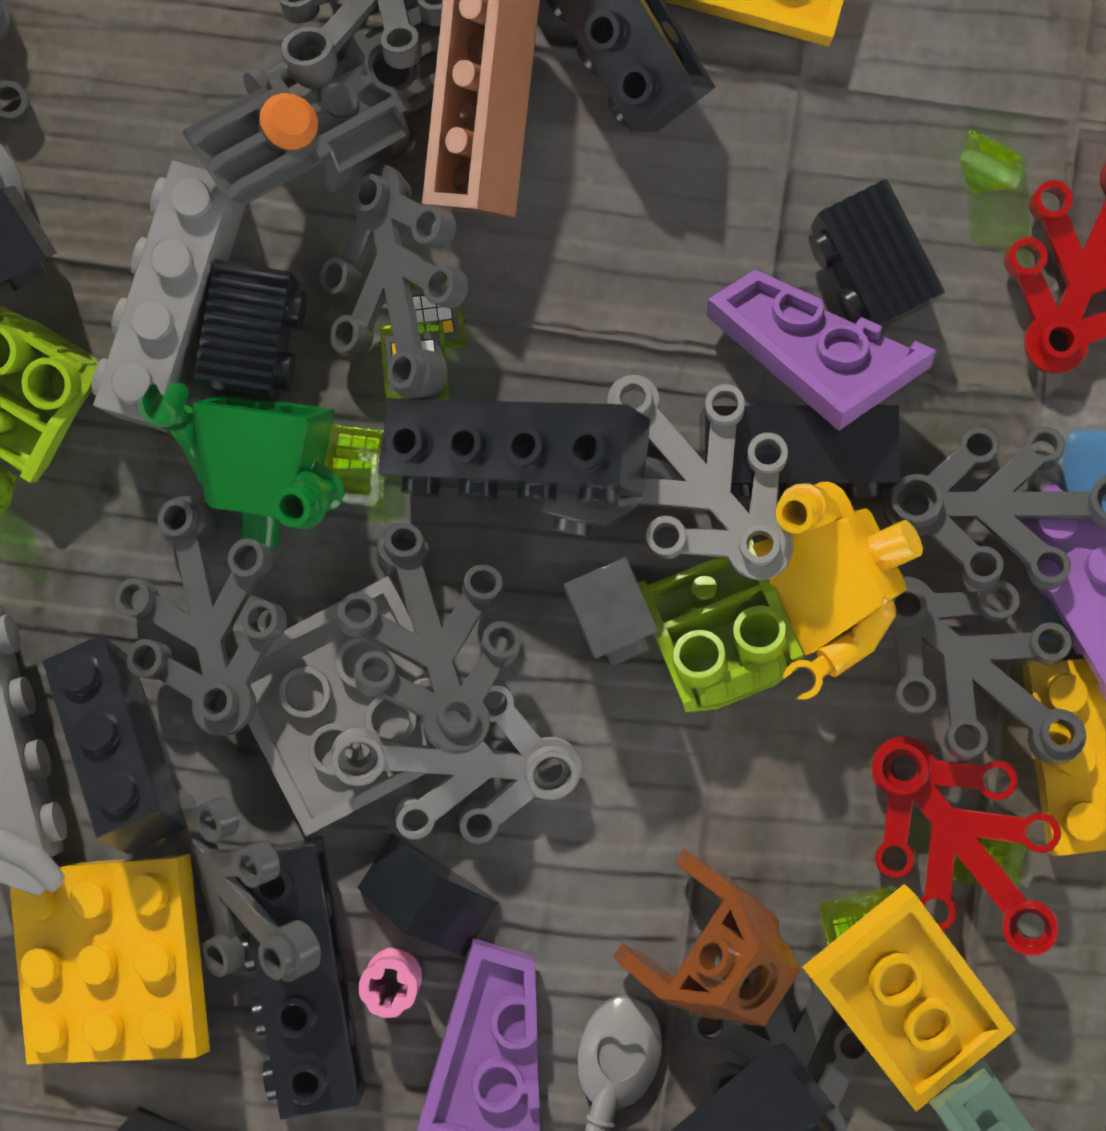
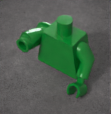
(253, 456)

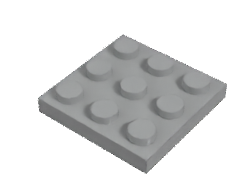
(311, 697)

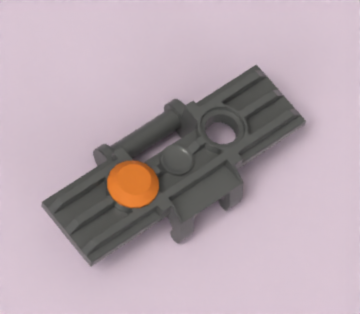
(281, 135)

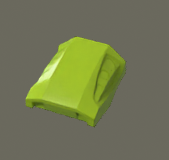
(30, 412)
(720, 633)

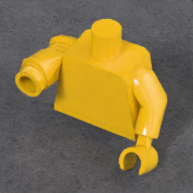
(838, 577)

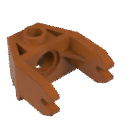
(747, 939)

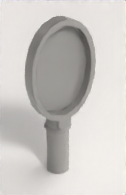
(618, 1057)

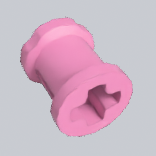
(373, 989)

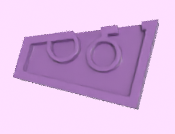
(820, 356)
(1083, 595)
(489, 1048)

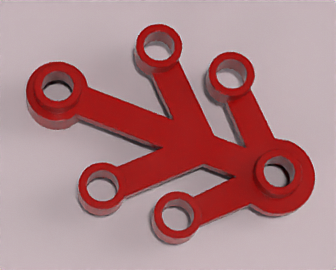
(1083, 274)
(957, 833)

